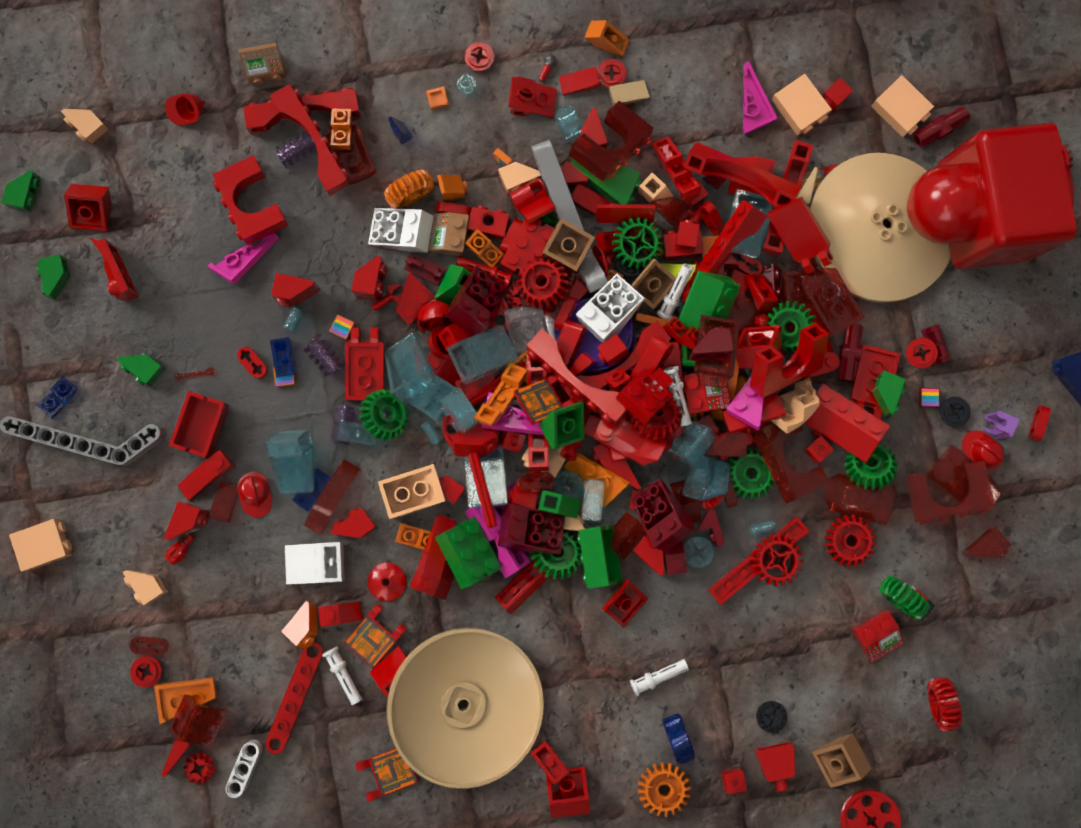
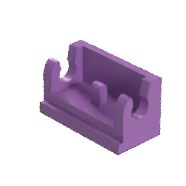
(1003, 425)

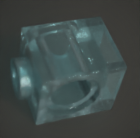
(568, 121)

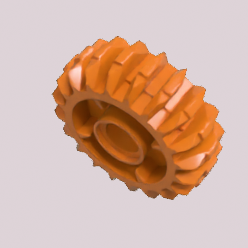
(409, 189)
(672, 798)

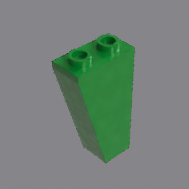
(617, 189)

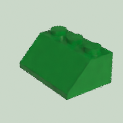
(709, 296)

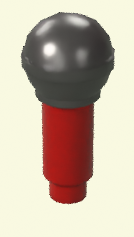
(549, 61)

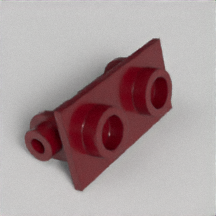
(424, 268)
(773, 276)
(935, 335)

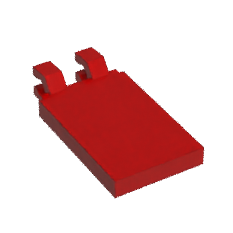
(801, 234)
(363, 365)
(870, 366)

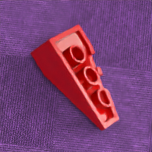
(433, 571)

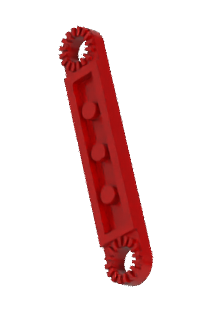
(294, 698)

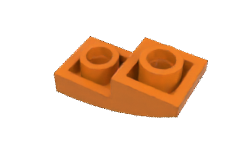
(341, 129)
(483, 248)
(412, 536)

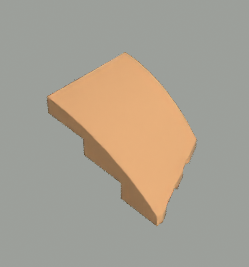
(798, 406)

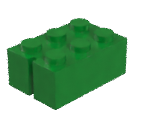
(468, 552)
(599, 560)

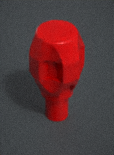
(179, 550)

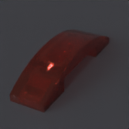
(331, 496)

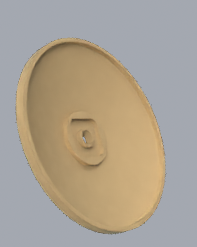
(873, 259)
(488, 735)

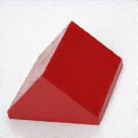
(624, 603)

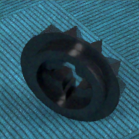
(629, 271)
(962, 416)
(764, 722)

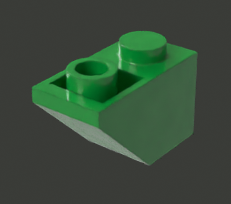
(21, 191)
(54, 275)
(451, 283)
(143, 367)
(887, 392)
(559, 504)

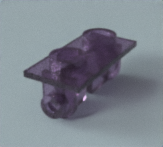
(343, 413)

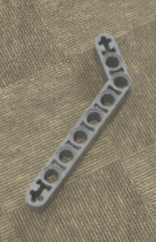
(560, 196)
(77, 442)

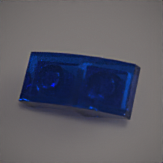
(59, 396)

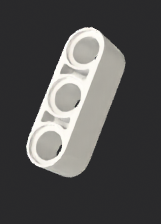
(237, 775)

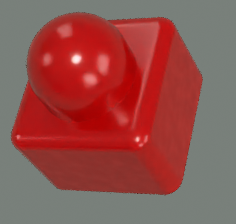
(997, 197)

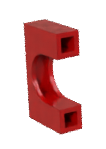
(230, 184)
(771, 375)

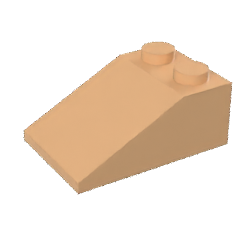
(411, 491)

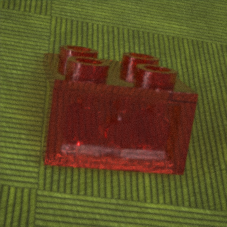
(196, 722)

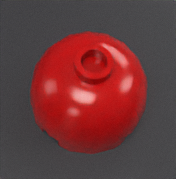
(433, 315)

